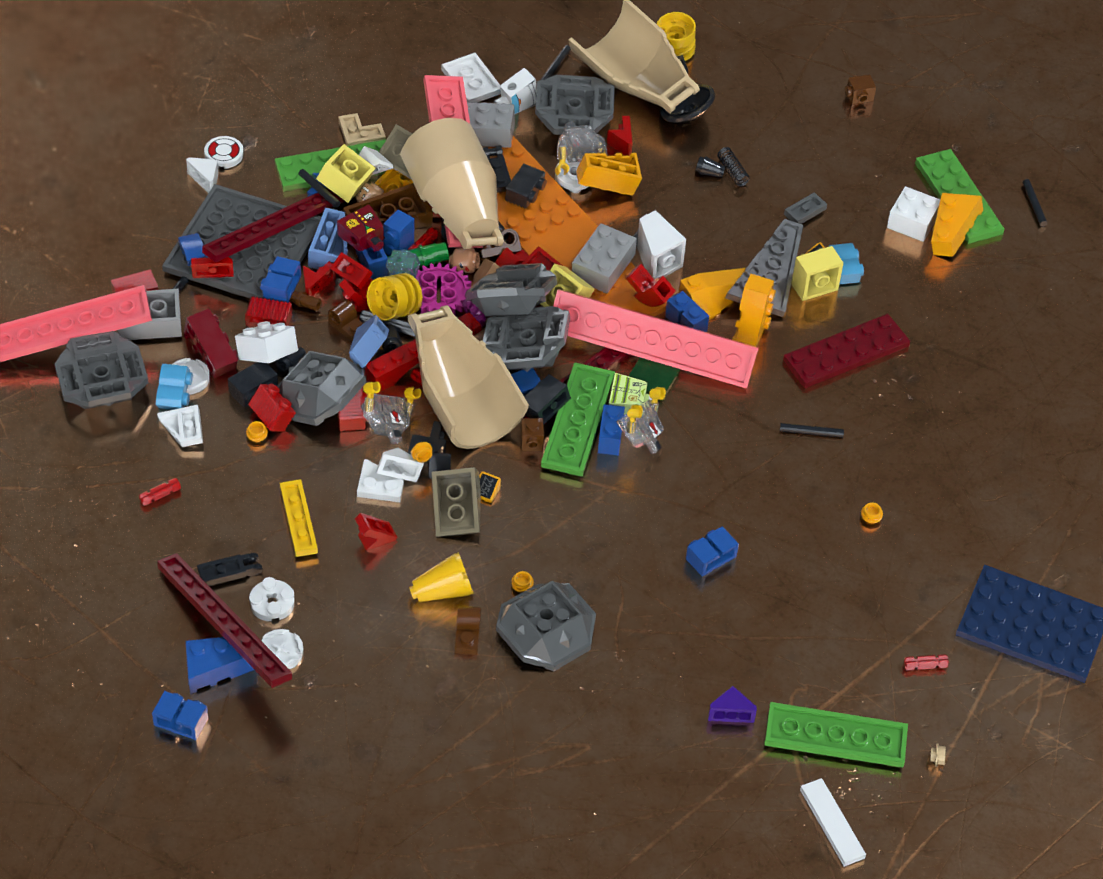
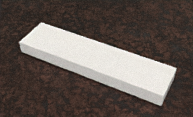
(833, 822)

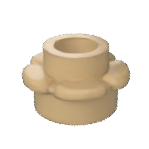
(938, 755)

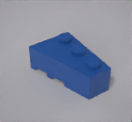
(212, 661)

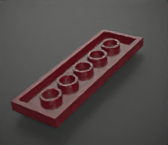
(846, 350)

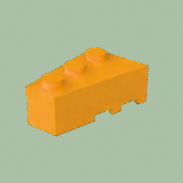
(610, 173)
(953, 220)
(755, 310)

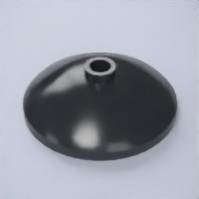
(691, 107)

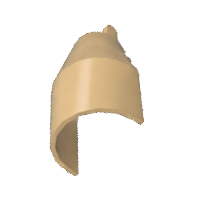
(639, 60)
(455, 179)
(465, 381)

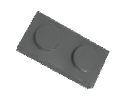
(805, 209)

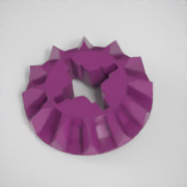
(477, 314)

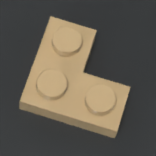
(356, 134)

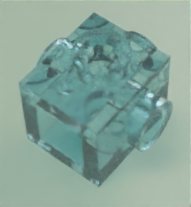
(403, 262)

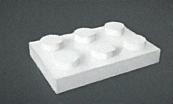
(477, 78)

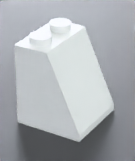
(660, 245)

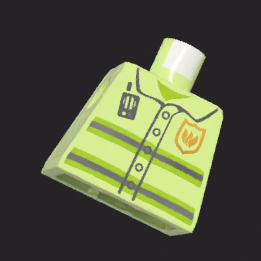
(628, 392)

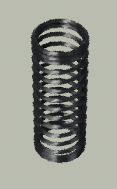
(730, 160)

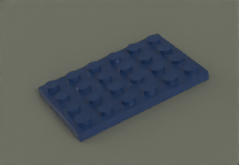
(1033, 623)

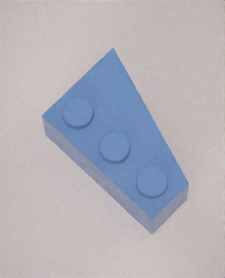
(326, 243)

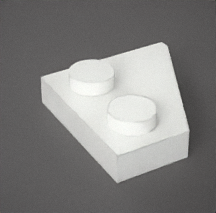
(183, 425)
(377, 485)

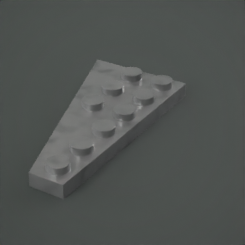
(775, 263)

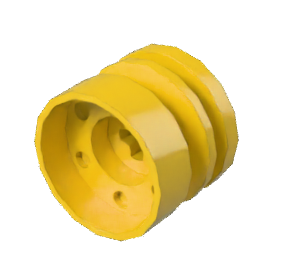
(680, 32)
(394, 296)

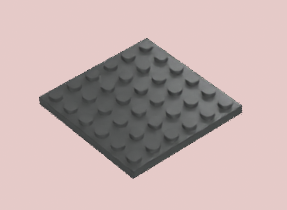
(228, 211)

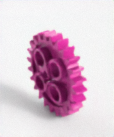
(452, 287)

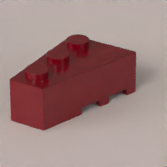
(211, 342)

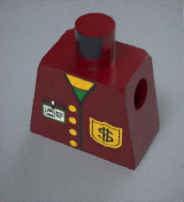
(362, 229)

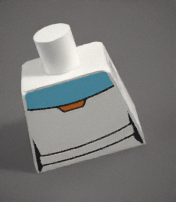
(519, 90)

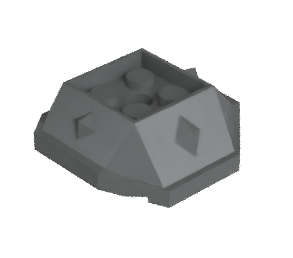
(576, 100)
(512, 289)
(528, 339)
(100, 370)
(321, 386)
(543, 641)

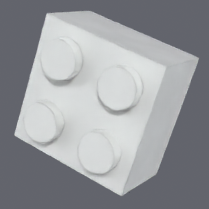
(913, 214)
(266, 342)

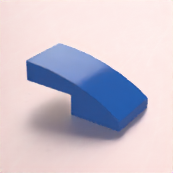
(191, 247)

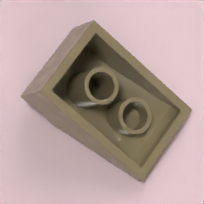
(456, 501)

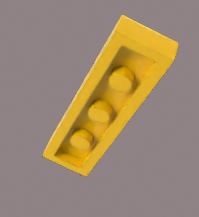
(298, 518)

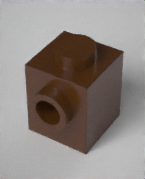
(860, 89)
(532, 434)

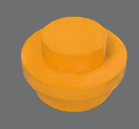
(256, 431)
(422, 452)
(872, 513)
(522, 581)

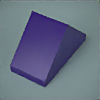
(732, 707)

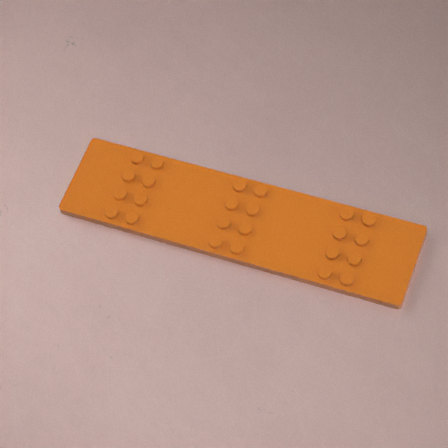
(559, 229)

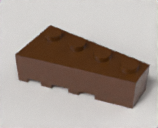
(403, 199)

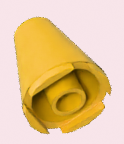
(442, 581)

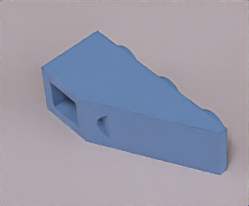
(367, 340)

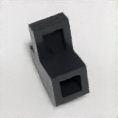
(436, 440)

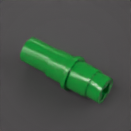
(431, 253)

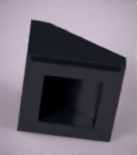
(439, 462)

